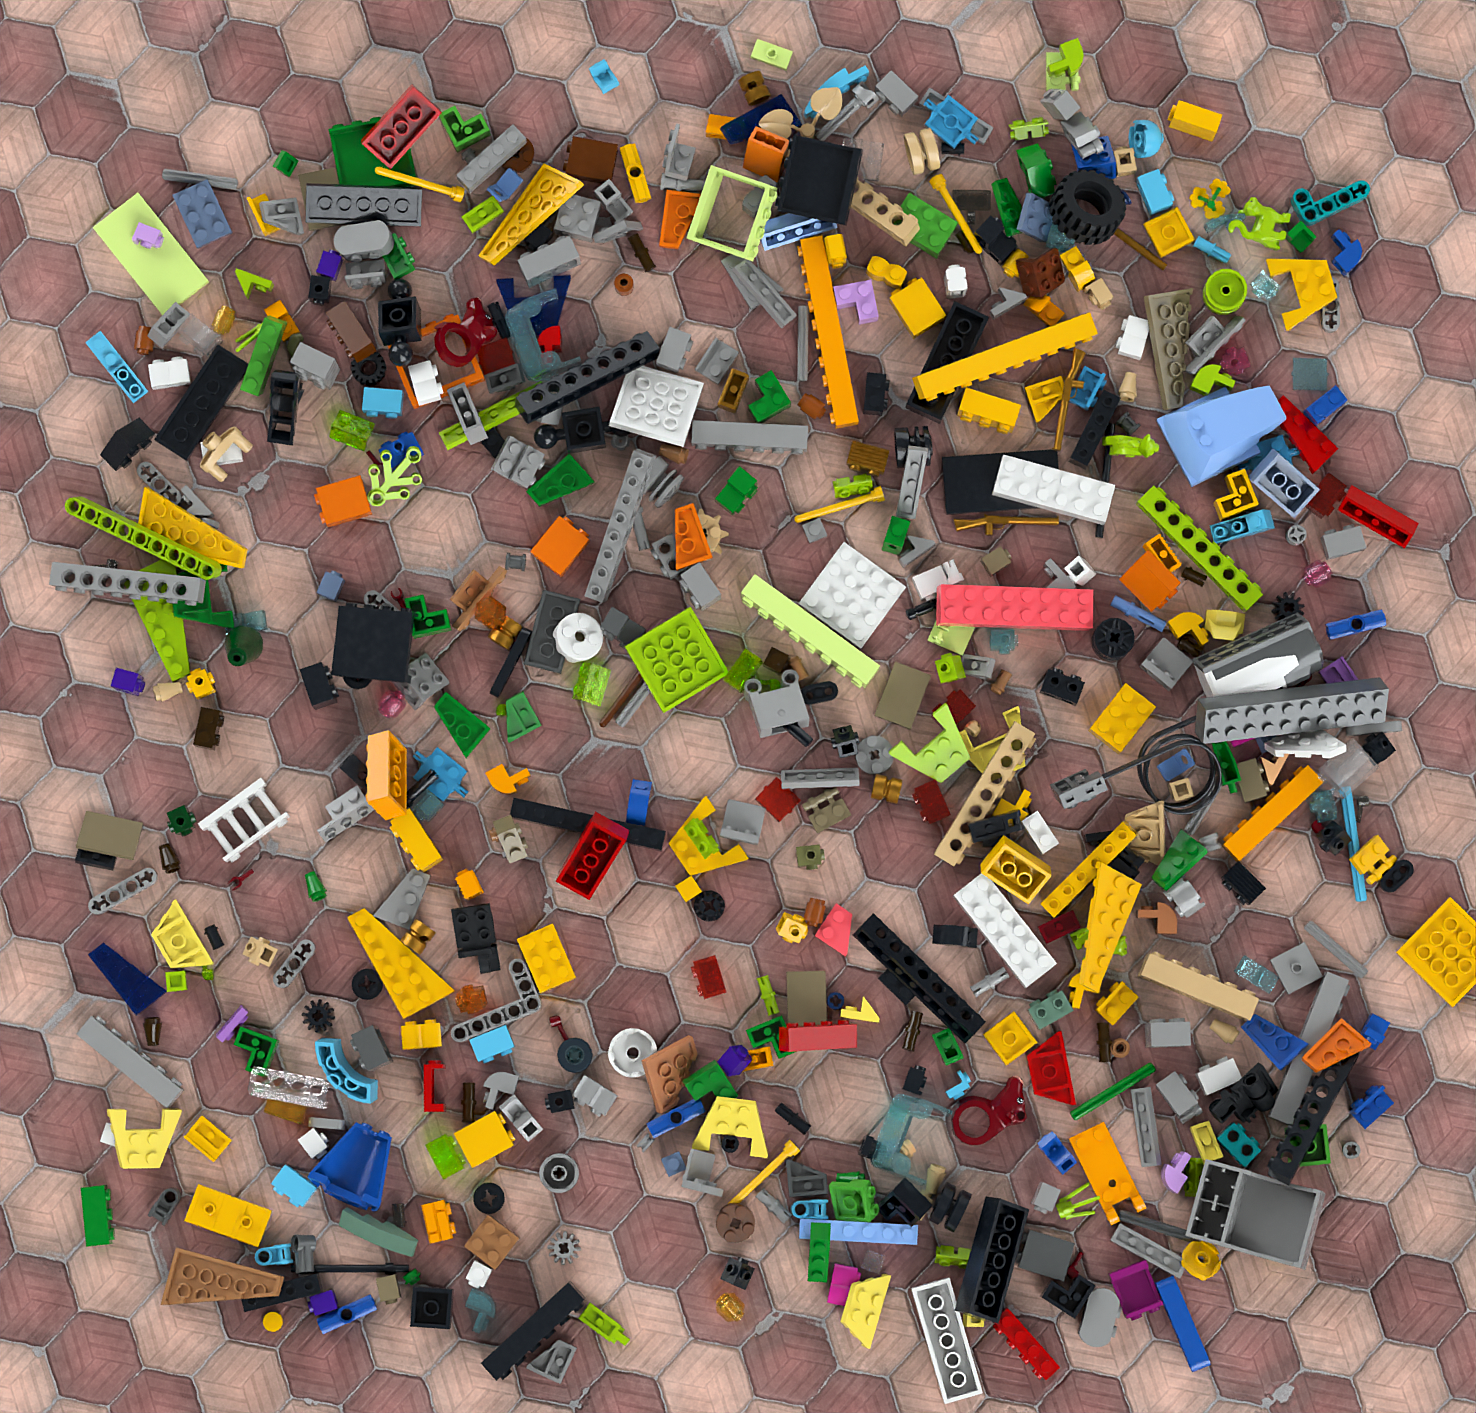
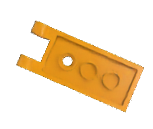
(1103, 1163)

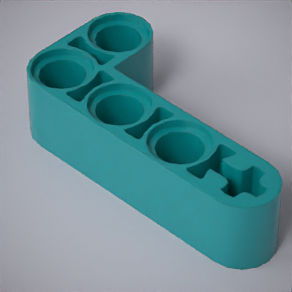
(1332, 200)

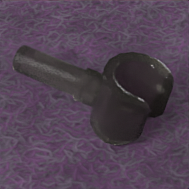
(110, 564)
(1362, 801)

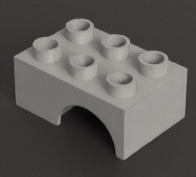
(1255, 1214)

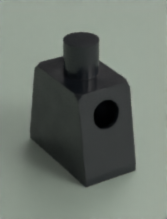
(352, 767)

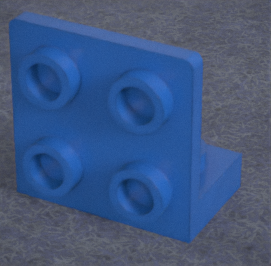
(1101, 163)
(1371, 1106)

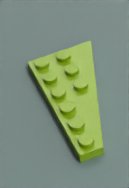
(164, 629)

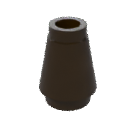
(169, 860)
(152, 1030)

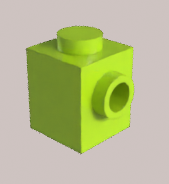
(950, 668)

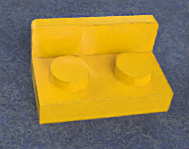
(1116, 1002)

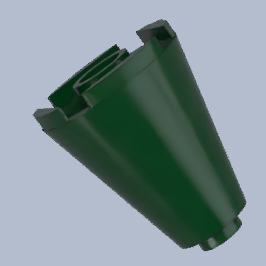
(243, 645)

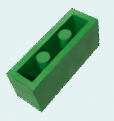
(97, 1215)
(819, 1252)

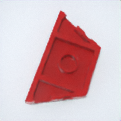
(1051, 1071)

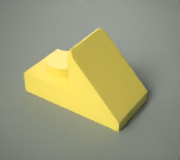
(865, 1014)

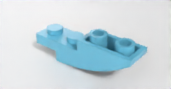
(843, 82)
(116, 367)

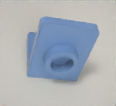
(506, 185)
(1174, 765)

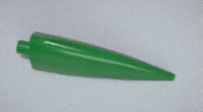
(1228, 765)

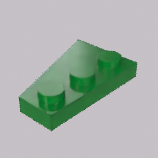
(1008, 206)
(560, 481)
(461, 723)
(1178, 860)

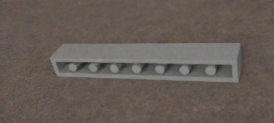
(1317, 1024)

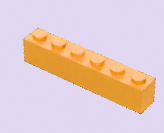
(1272, 813)

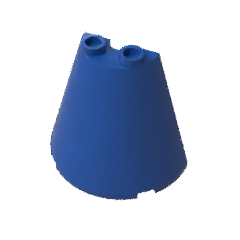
(355, 1167)

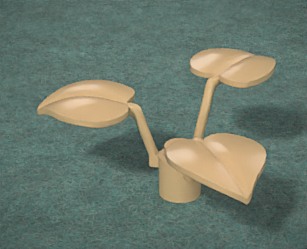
(824, 101)

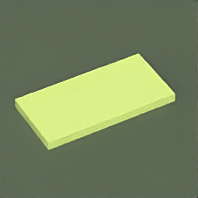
(163, 272)

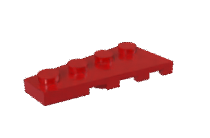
(1309, 440)

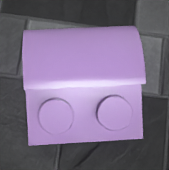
(1171, 1175)

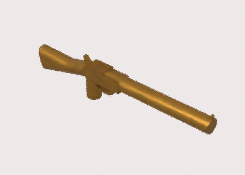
(1078, 356)
(988, 521)

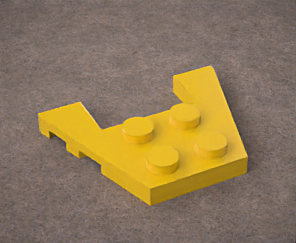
(1312, 285)
(688, 852)

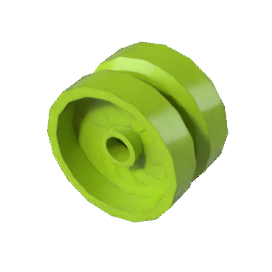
(1231, 282)

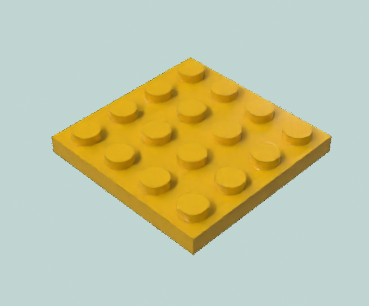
(1444, 952)

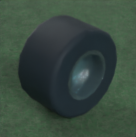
(574, 1055)

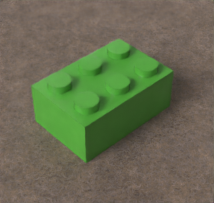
(934, 225)

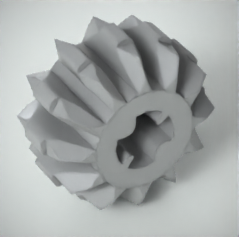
(570, 1246)

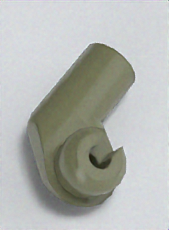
(293, 343)

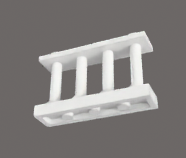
(226, 812)

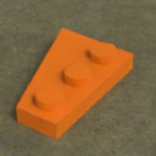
(677, 217)
(690, 538)
(1335, 1046)

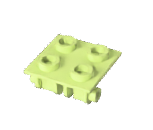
(951, 637)

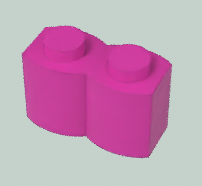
(841, 1283)

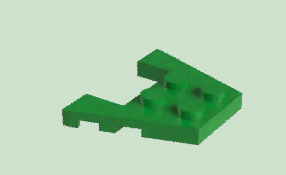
(202, 611)

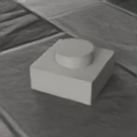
(814, 530)

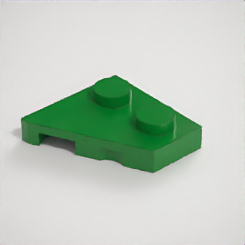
(520, 717)

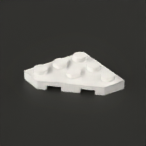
(1305, 744)

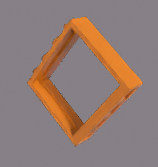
(469, 380)

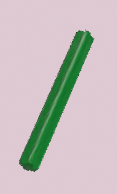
(1112, 1091)

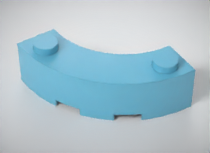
(341, 1074)

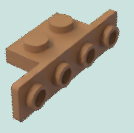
(472, 591)

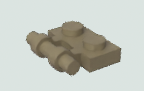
(828, 815)

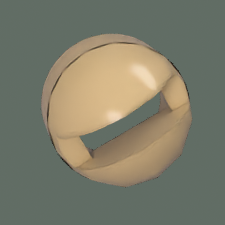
(972, 728)

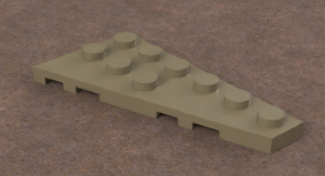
(1168, 332)

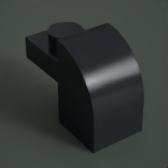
(955, 935)

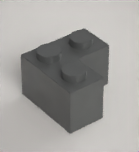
(620, 628)

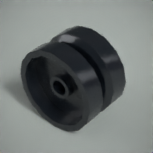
(952, 1208)

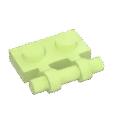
(1061, 81)

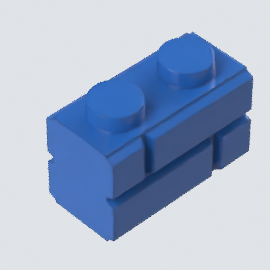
(1325, 405)

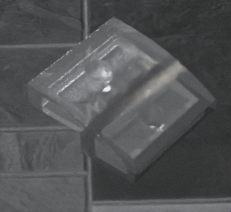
(871, 158)

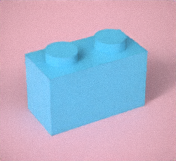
(1154, 192)
(383, 402)
(492, 1043)
(294, 1186)

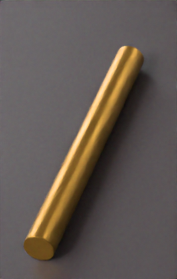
(1140, 249)

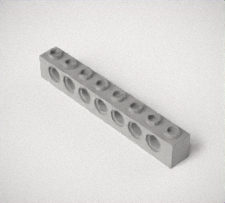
(620, 525)
(61, 572)

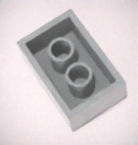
(549, 261)
(315, 366)
(1167, 1034)

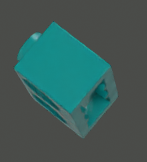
(1235, 1148)

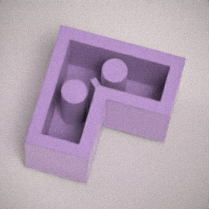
(858, 295)

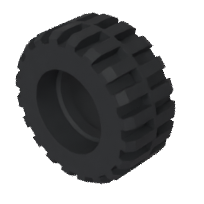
(1078, 223)

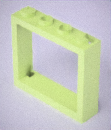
(706, 204)

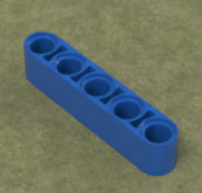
(1182, 1323)

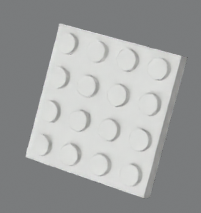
(656, 405)
(852, 595)

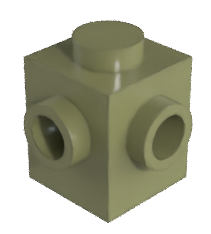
(810, 856)

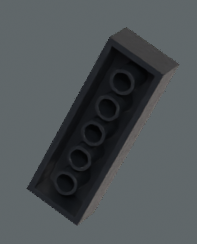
(955, 342)
(991, 1259)
(529, 1334)

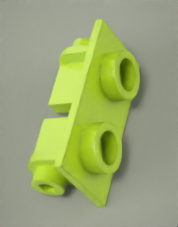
(1021, 128)
(861, 485)
(696, 831)
(1193, 1170)
(946, 1257)

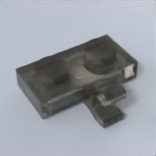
(972, 201)

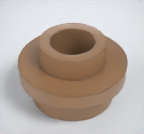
(1126, 1048)

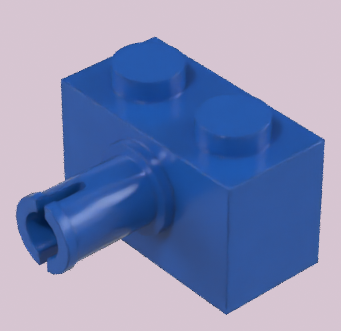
(399, 447)

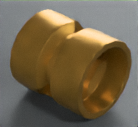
(757, 94)
(505, 632)
(886, 788)
(418, 936)

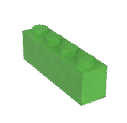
(263, 355)

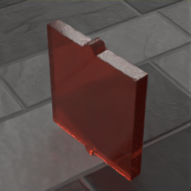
(495, 356)
(777, 800)

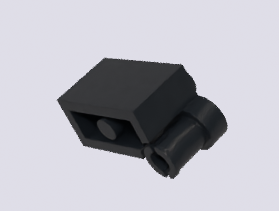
(1127, 863)

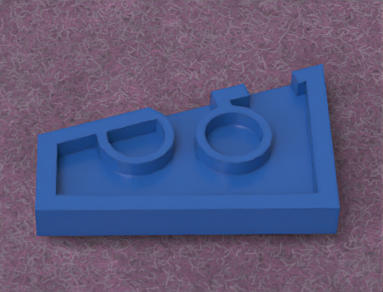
(1275, 1042)

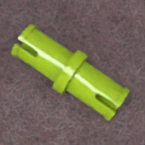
(768, 995)

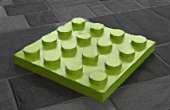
(676, 659)

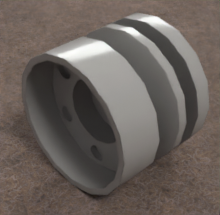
(661, 483)

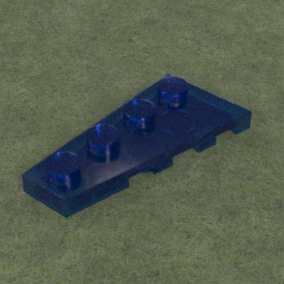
(742, 127)
(129, 982)

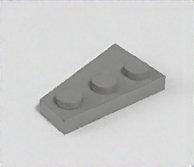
(729, 263)

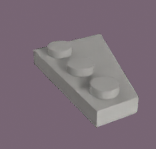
(405, 900)

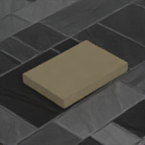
(325, 176)
(902, 695)
(109, 835)
(806, 997)

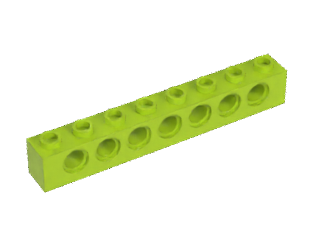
(1188, 546)

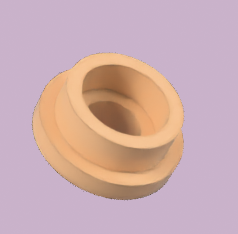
(907, 1148)

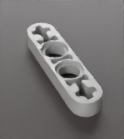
(124, 893)

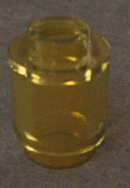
(223, 320)

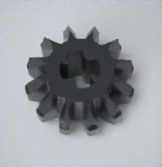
(1287, 601)
(314, 1010)

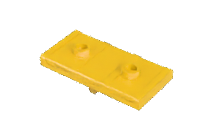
(228, 1215)

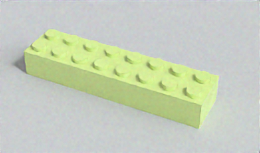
(809, 631)

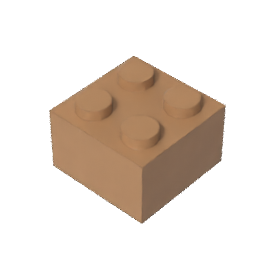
(492, 1242)

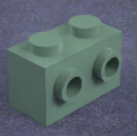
(1050, 1009)

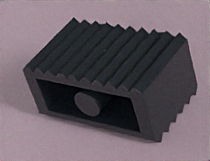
(1242, 883)

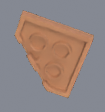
(667, 1070)

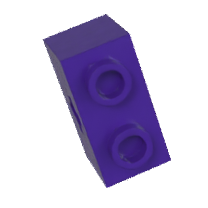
(127, 682)

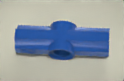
(1367, 622)
(664, 1124)
(358, 1308)

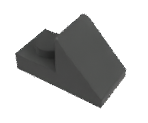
(505, 378)

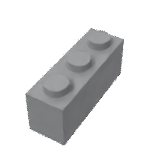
(467, 413)

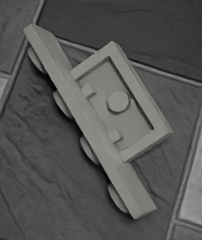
(1209, 339)
(345, 812)

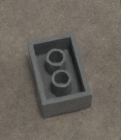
(371, 1048)

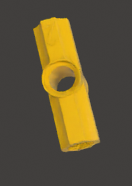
(632, 162)

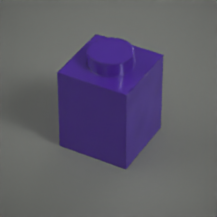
(330, 264)
(734, 1060)
(323, 1302)

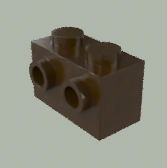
(208, 728)

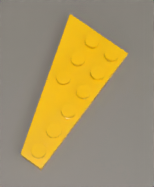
(538, 201)
(186, 529)
(1106, 920)
(404, 974)

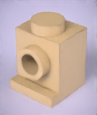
(1128, 155)
(1099, 294)
(1180, 790)

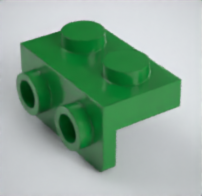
(398, 260)

